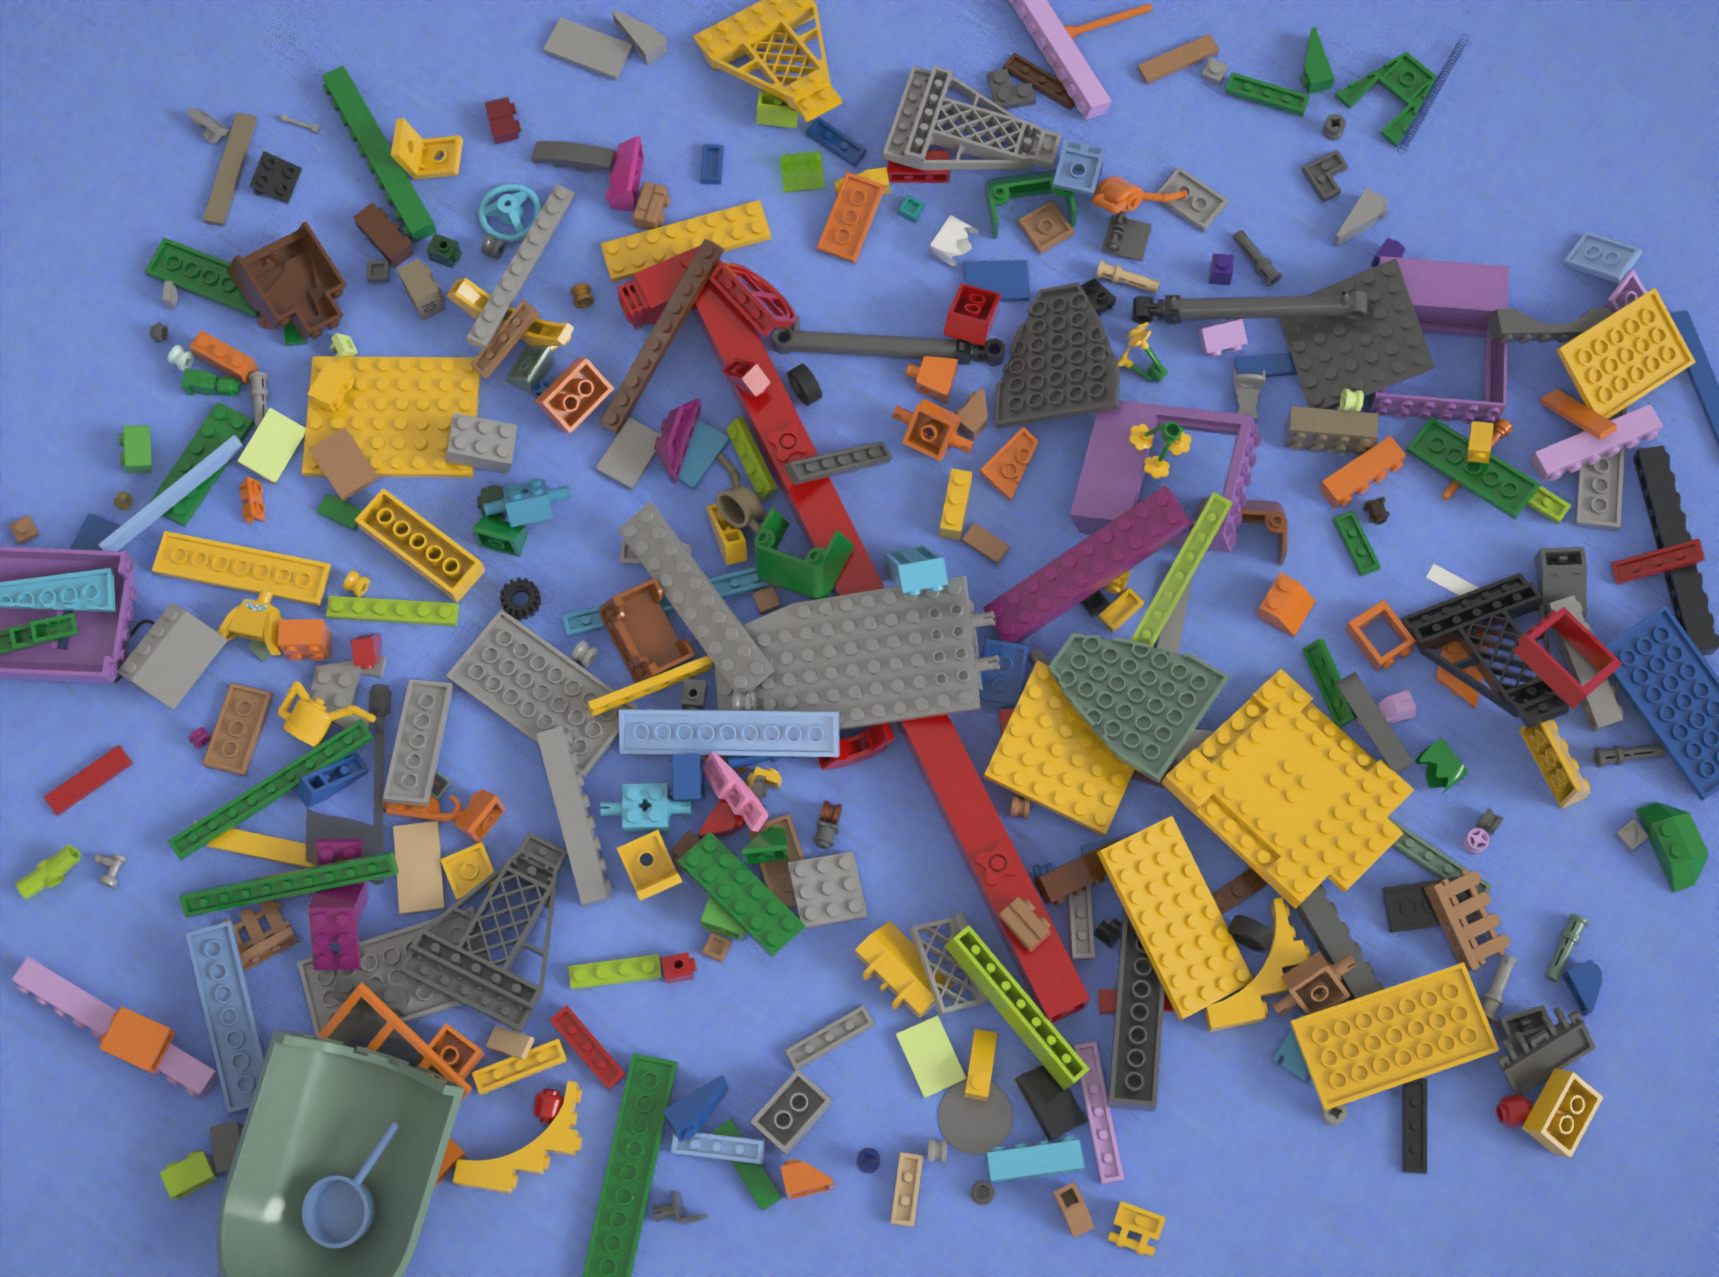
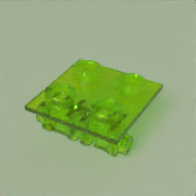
(802, 171)

